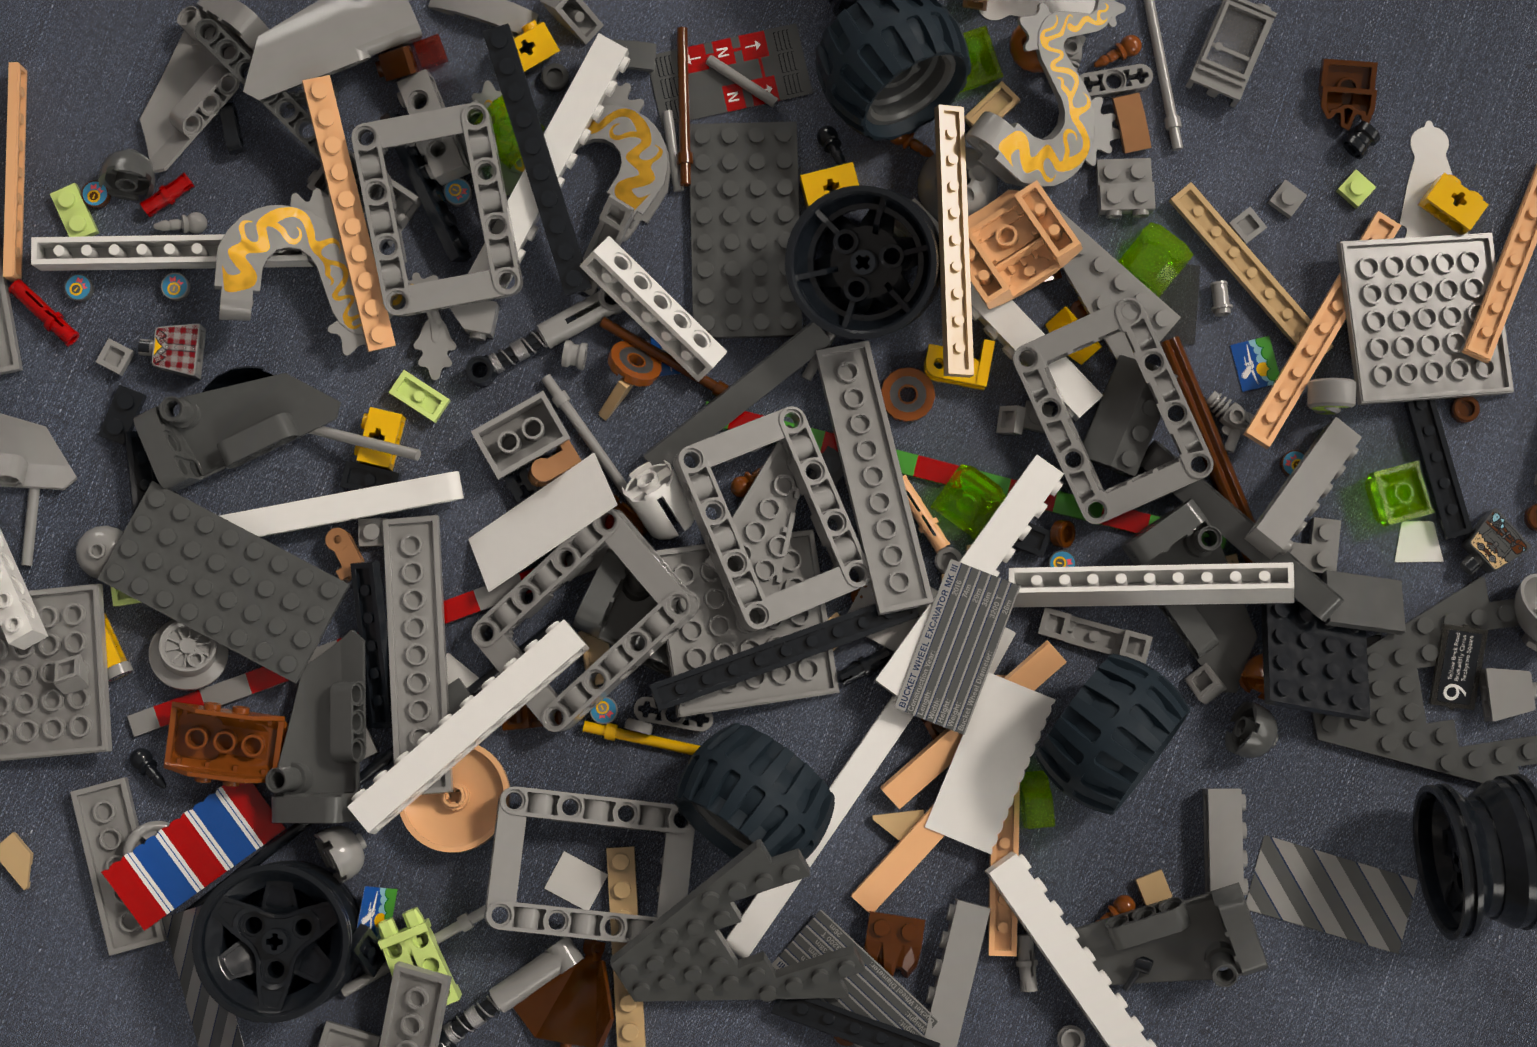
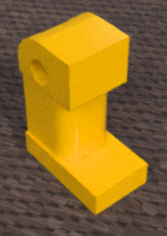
(981, 367)

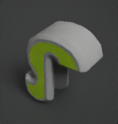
(1328, 395)

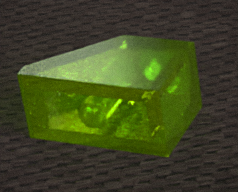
(1036, 801)

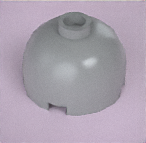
(95, 548)
(341, 851)

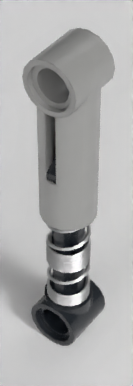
(548, 334)
(513, 990)

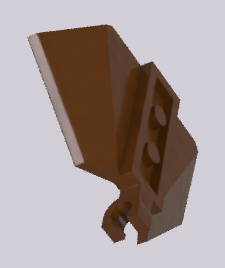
(573, 1005)

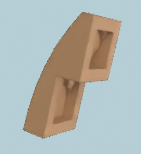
(1131, 122)

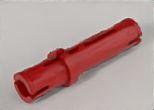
(52, 320)

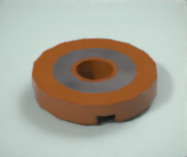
(620, 363)
(919, 383)

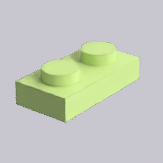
(74, 212)
(419, 396)

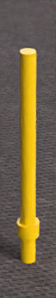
(612, 732)

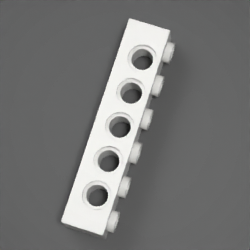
(653, 308)
(17, 611)

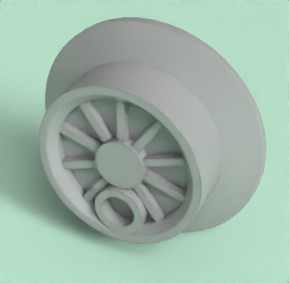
(186, 657)

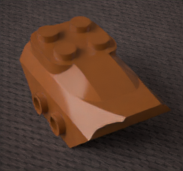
(223, 743)

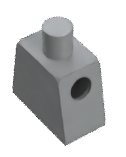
(1506, 693)

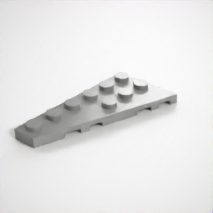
(1103, 281)
(767, 520)

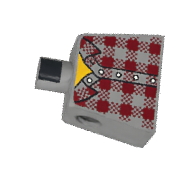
(176, 349)

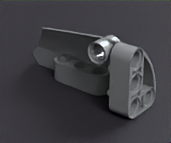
(195, 80)

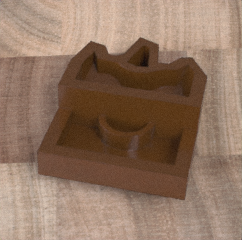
(1348, 89)
(894, 941)

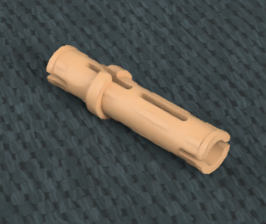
(938, 541)

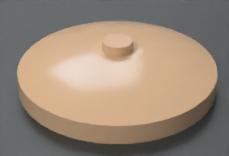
(468, 814)

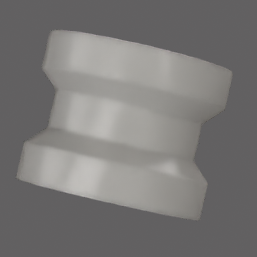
(574, 354)

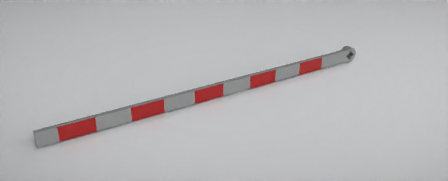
(264, 679)

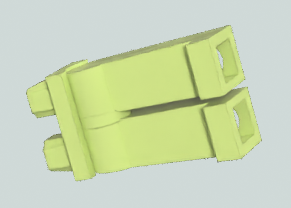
(414, 946)

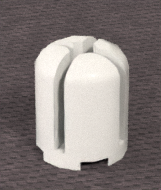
(644, 498)

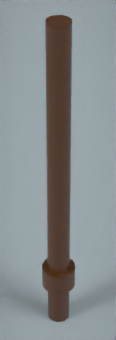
(684, 156)
(659, 354)

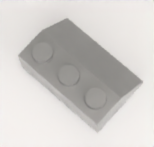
(520, 435)

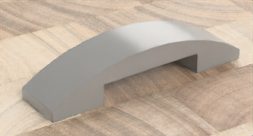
(488, 11)
(614, 223)
(1094, 635)

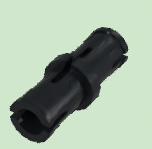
(864, 666)

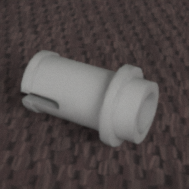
(1220, 298)

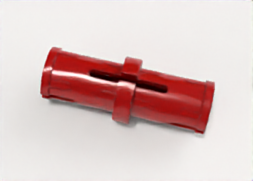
(167, 194)

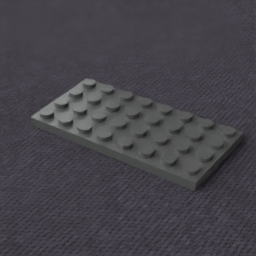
(740, 228)
(224, 582)

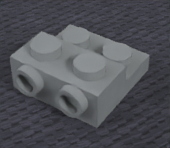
(1125, 187)

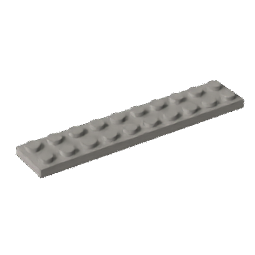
(873, 478)
(416, 633)

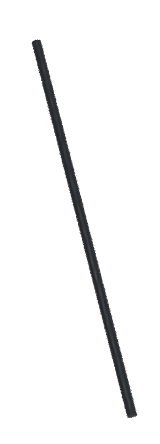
(365, 774)

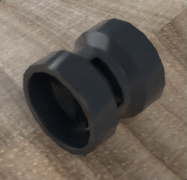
(1359, 142)

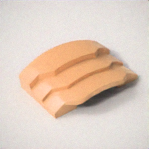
(1017, 244)

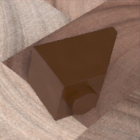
(396, 63)

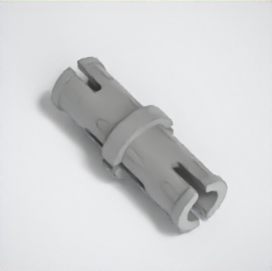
(1026, 963)

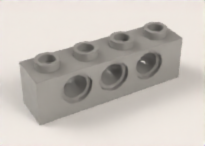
(453, 162)

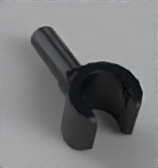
(1141, 965)

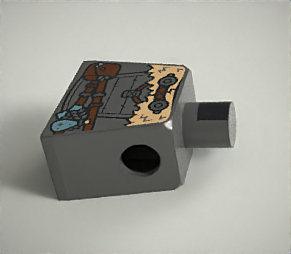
(1492, 544)

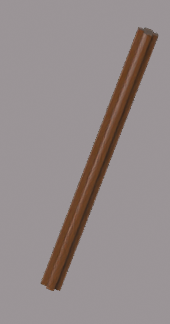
(1223, 474)

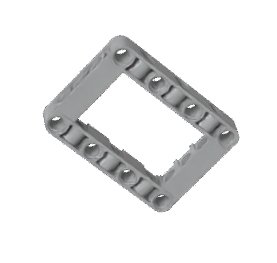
(490, 199)
(1063, 433)
(723, 538)
(623, 656)
(589, 810)

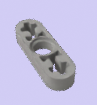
(1133, 85)
(652, 717)

